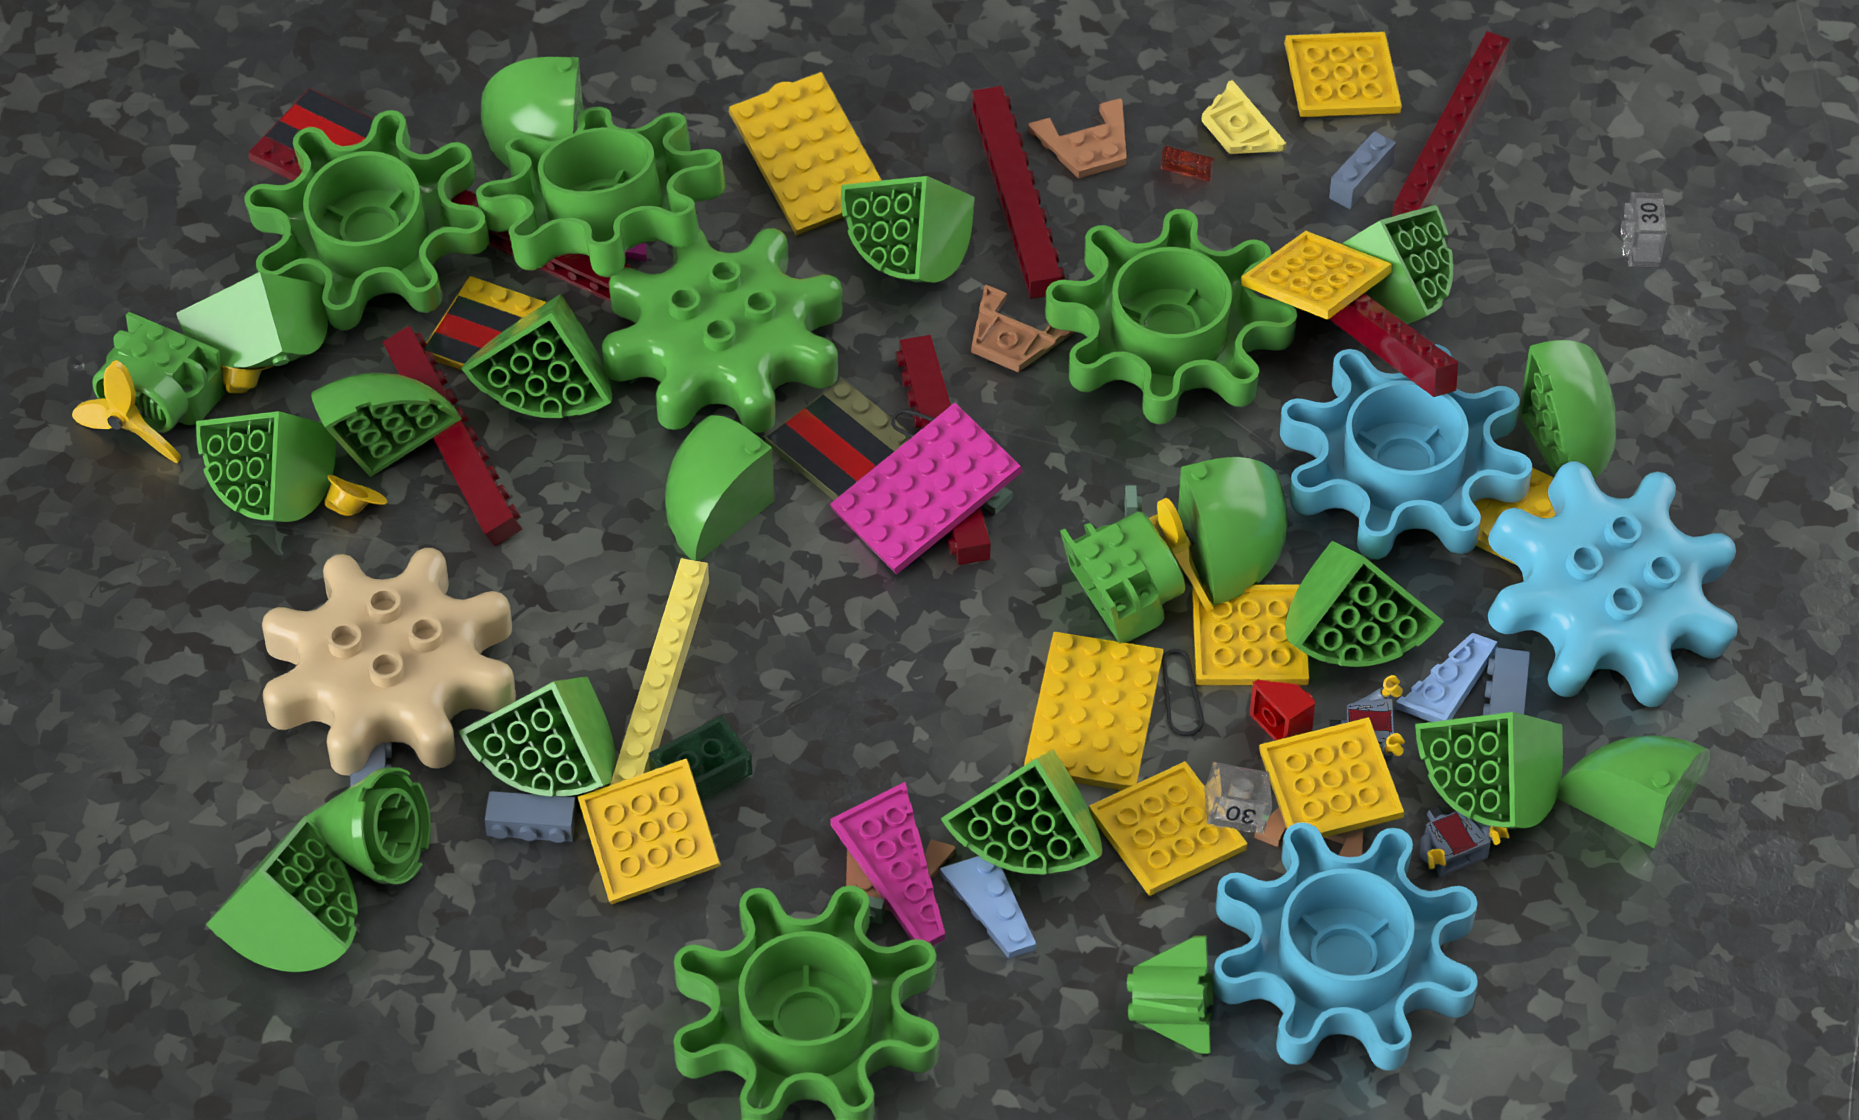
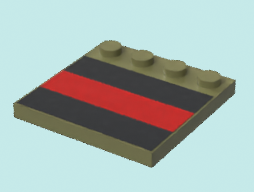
(837, 439)

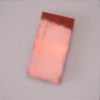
(1187, 163)

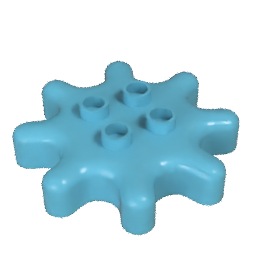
(1403, 455)
(1612, 584)
(1345, 946)

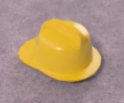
(241, 379)
(350, 498)

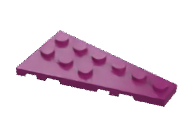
(891, 855)

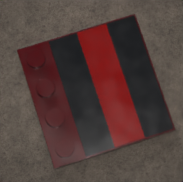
(339, 122)

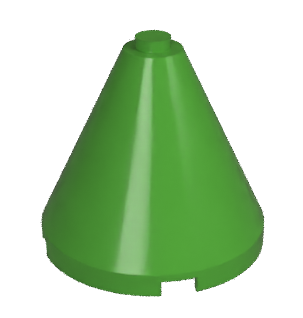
(378, 825)

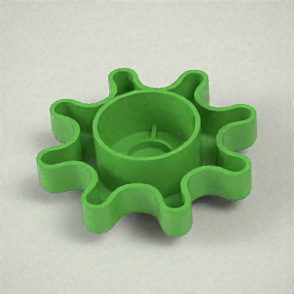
(601, 191)
(369, 218)
(1168, 316)
(723, 330)
(806, 1007)

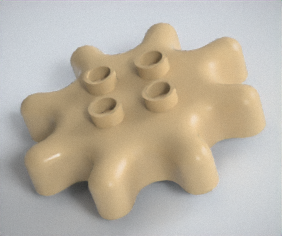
(388, 661)

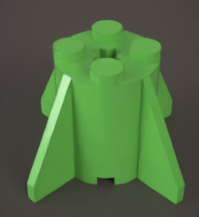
(1174, 994)

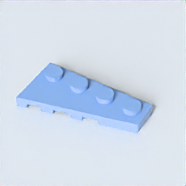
(1449, 683)
(991, 902)

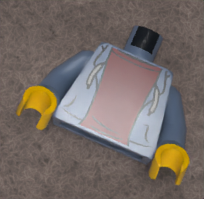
(1380, 712)
(1456, 841)

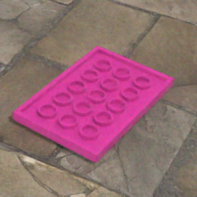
(926, 488)

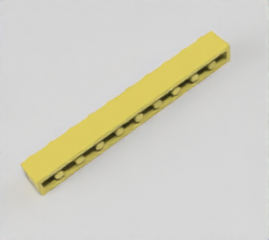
(663, 669)

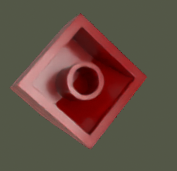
(1282, 708)

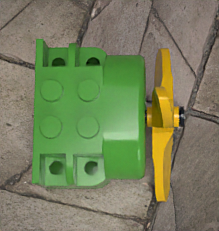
(153, 384)
(1135, 569)

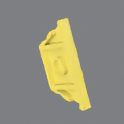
(1240, 124)

